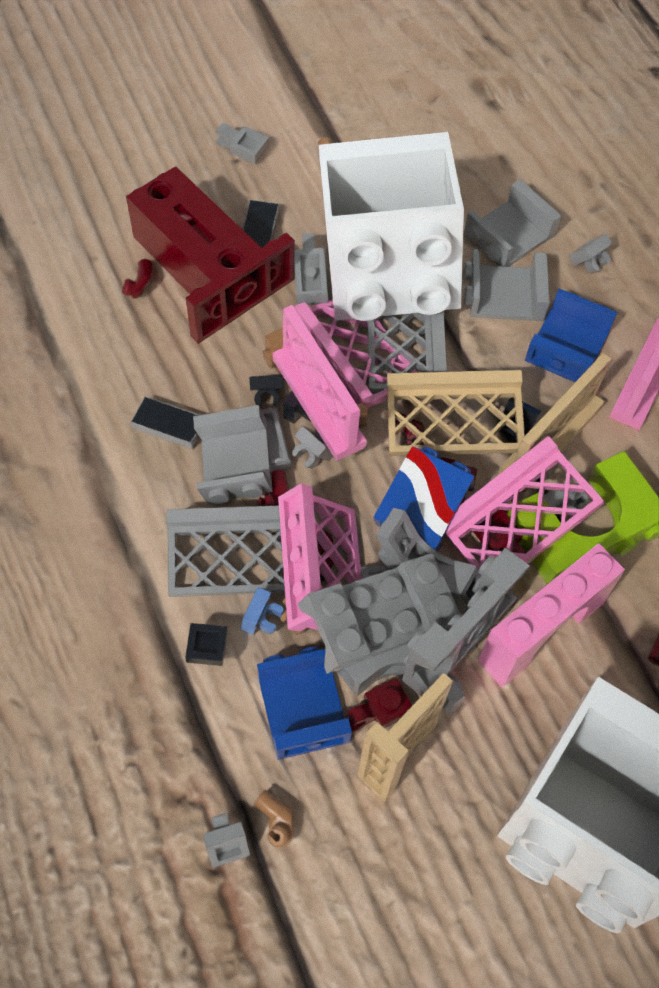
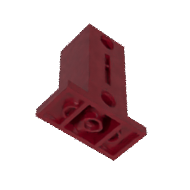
(206, 252)

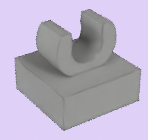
(590, 252)
(314, 444)
(226, 842)

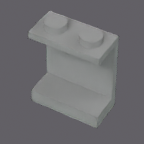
(513, 227)
(507, 291)
(234, 454)

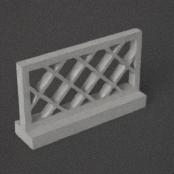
(433, 344)
(229, 522)

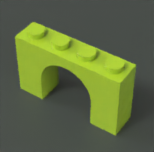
(633, 511)

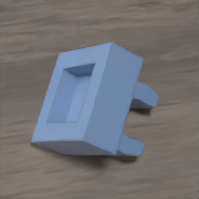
(257, 613)

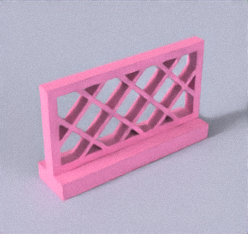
(335, 353)
(641, 385)
(318, 388)
(508, 486)
(300, 551)

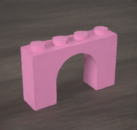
(571, 594)

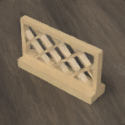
(459, 386)
(569, 413)
(386, 751)

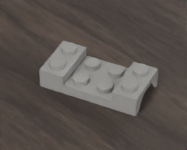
(379, 611)
(443, 648)

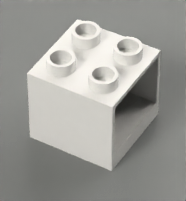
(393, 226)
(596, 810)

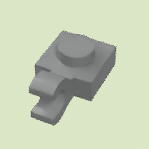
(243, 143)

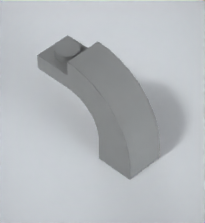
(402, 543)
(367, 672)

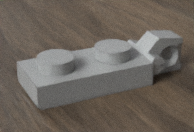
(310, 272)

